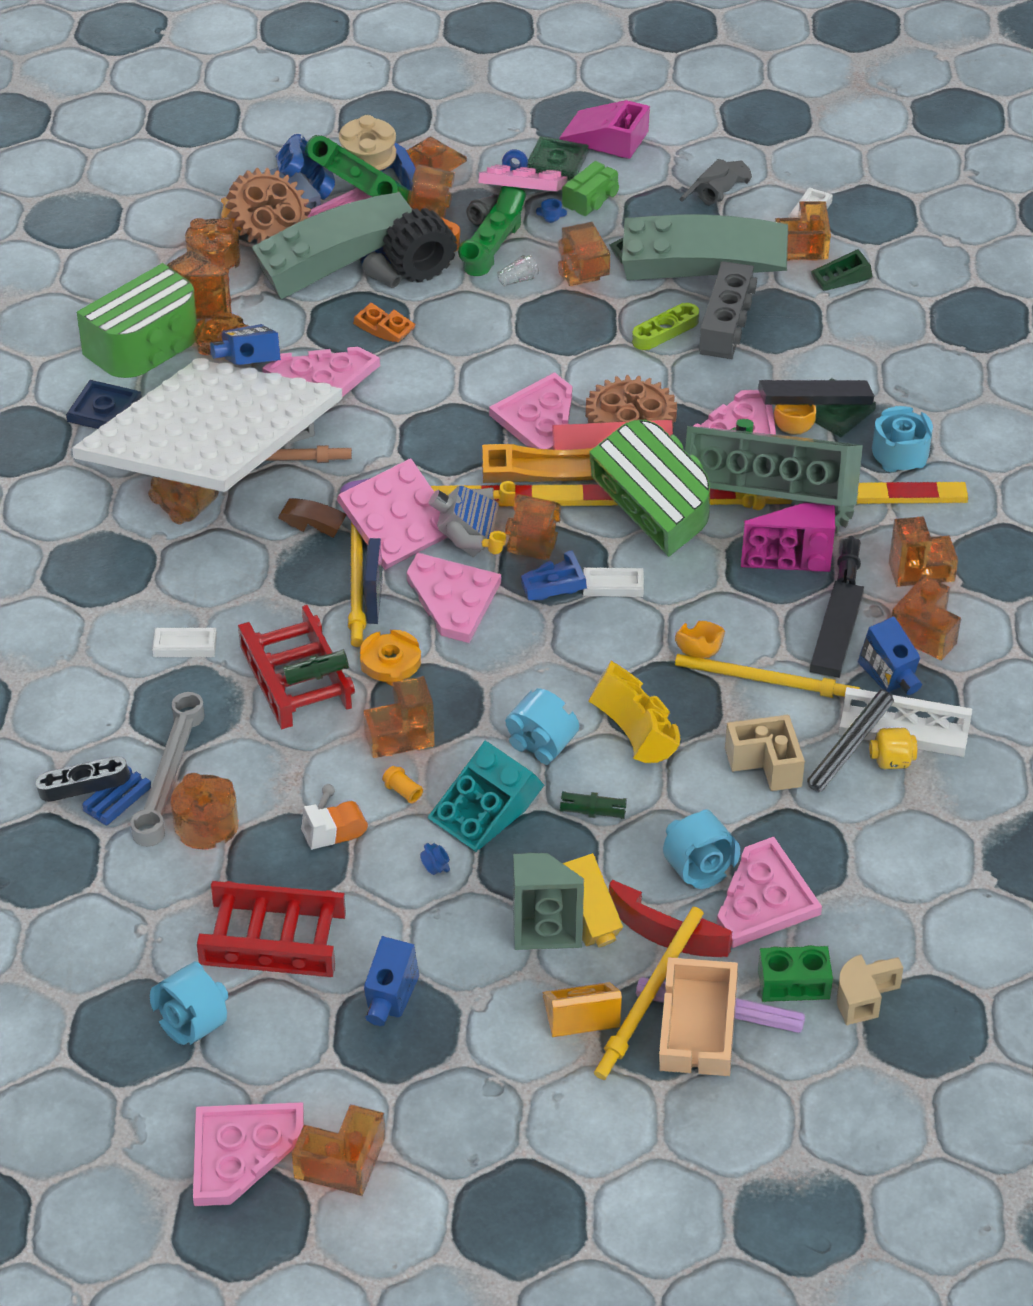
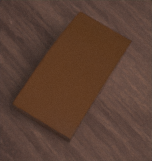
(302, 512)

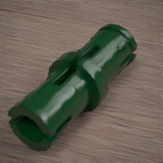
(316, 667)
(593, 805)

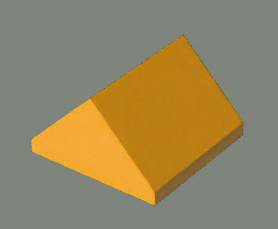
(583, 1008)

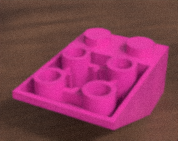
(610, 127)
(791, 539)

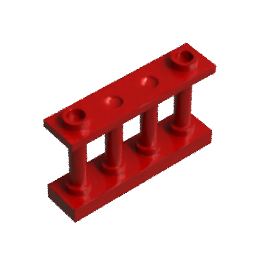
(274, 684)
(271, 955)

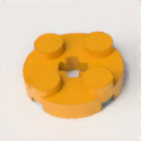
(390, 669)

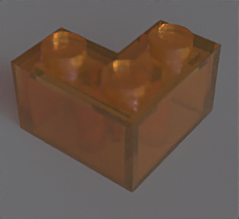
(809, 233)
(582, 254)
(919, 554)
(926, 619)
(402, 725)
(341, 1158)

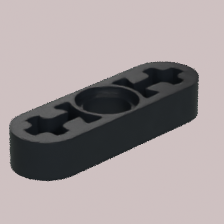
(101, 775)

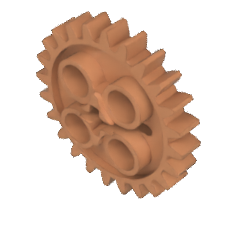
(265, 204)
(630, 401)

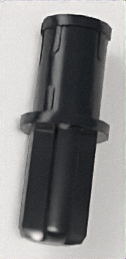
(849, 560)

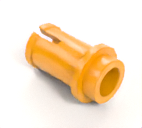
(397, 779)

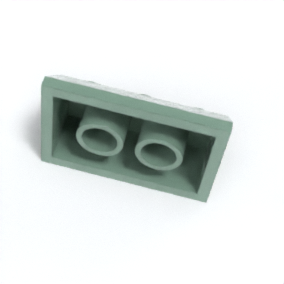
(546, 903)

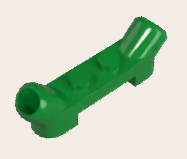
(352, 168)
(503, 218)

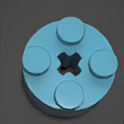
(902, 439)
(541, 725)
(700, 849)
(189, 1004)

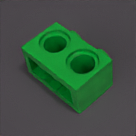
(795, 973)

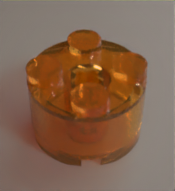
(431, 189)
(215, 241)
(180, 499)
(533, 527)
(204, 810)

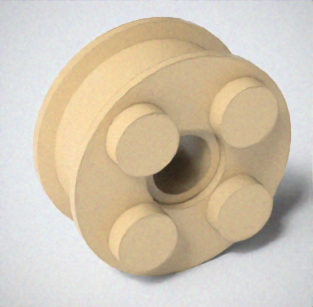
(370, 141)

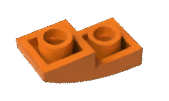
(383, 325)

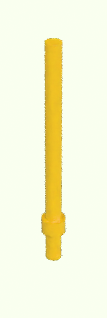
(356, 617)
(826, 687)
(618, 1044)

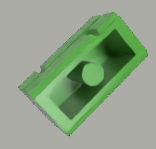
(590, 188)

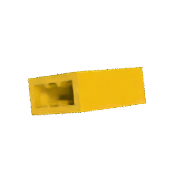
(600, 916)

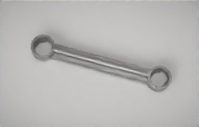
(167, 769)

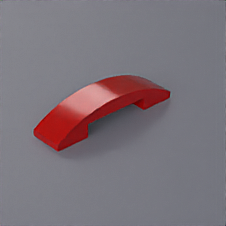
(706, 940)

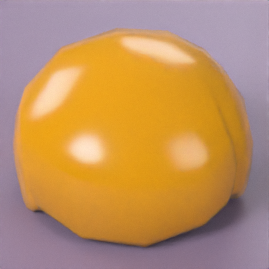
(794, 418)
(700, 641)

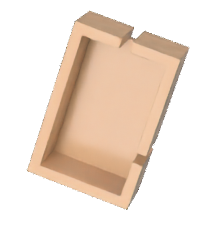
(701, 1020)

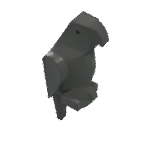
(719, 179)

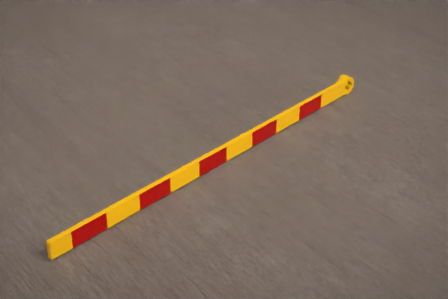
(867, 493)

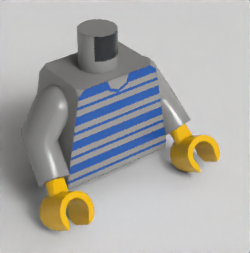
(470, 516)

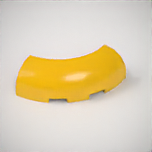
(637, 714)

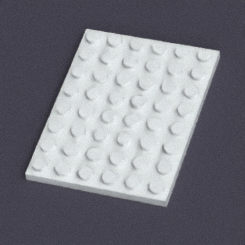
(208, 424)

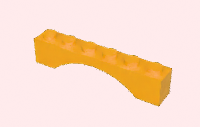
(529, 464)

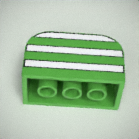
(139, 323)
(654, 482)

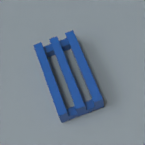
(103, 799)

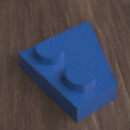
(553, 579)

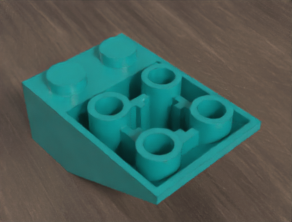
(485, 797)

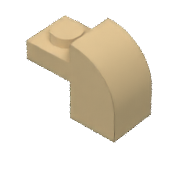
(861, 987)

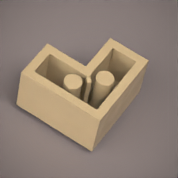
(767, 745)

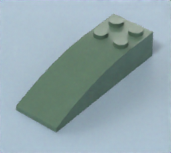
(327, 242)
(699, 243)
(778, 465)

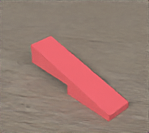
(591, 434)

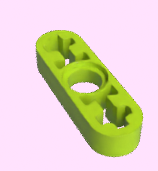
(650, 334)

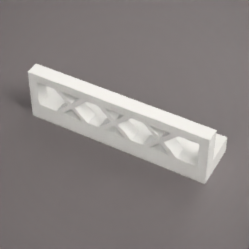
(931, 733)

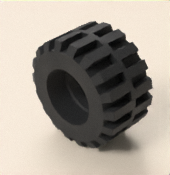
(419, 245)

